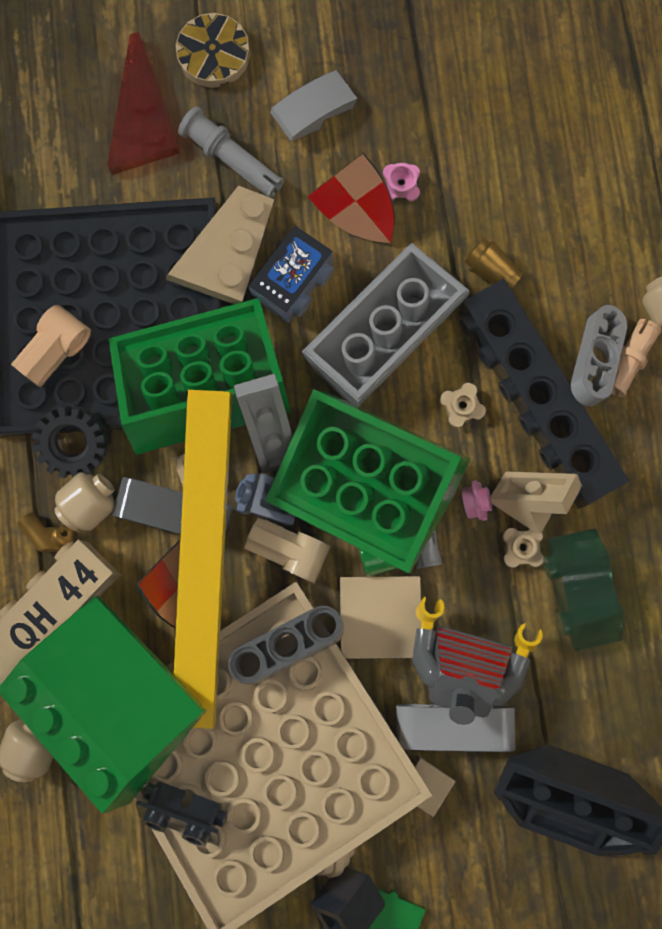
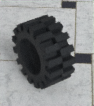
(54, 456)

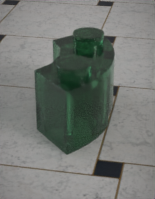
(584, 589)

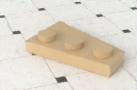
(226, 248)

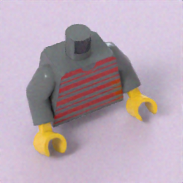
(468, 670)

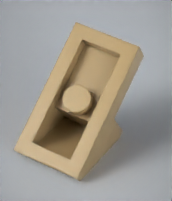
(535, 496)

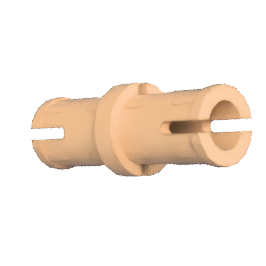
(634, 355)

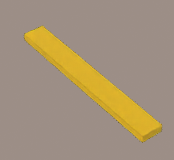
(203, 547)

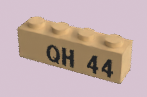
(51, 600)

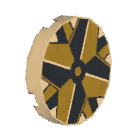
(212, 50)

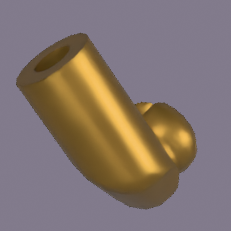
(42, 538)

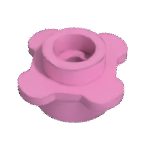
(404, 172)
(476, 501)

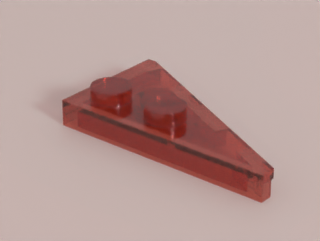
(141, 122)

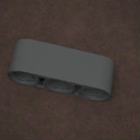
(152, 505)
(266, 645)

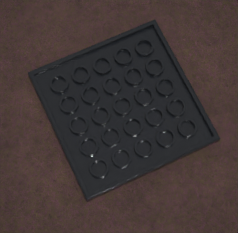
(105, 271)

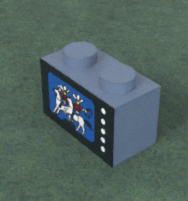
(293, 275)

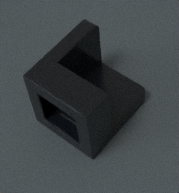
(348, 901)

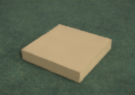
(379, 616)

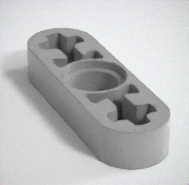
(588, 365)

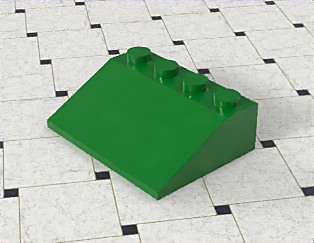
(191, 353)
(366, 479)
(101, 704)

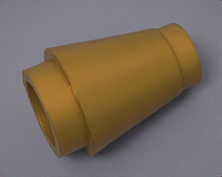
(492, 263)

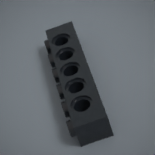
(500, 306)

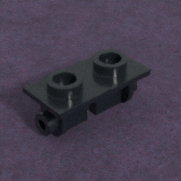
(195, 823)

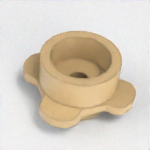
(473, 408)
(514, 555)

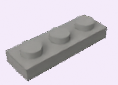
(265, 420)

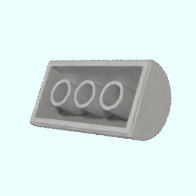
(384, 325)

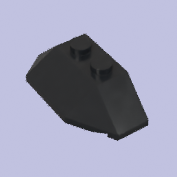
(580, 803)

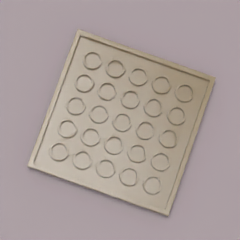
(293, 763)

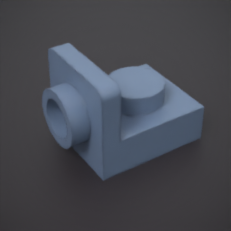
(252, 496)

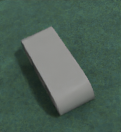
(432, 729)

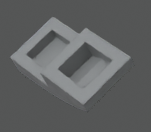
(312, 104)

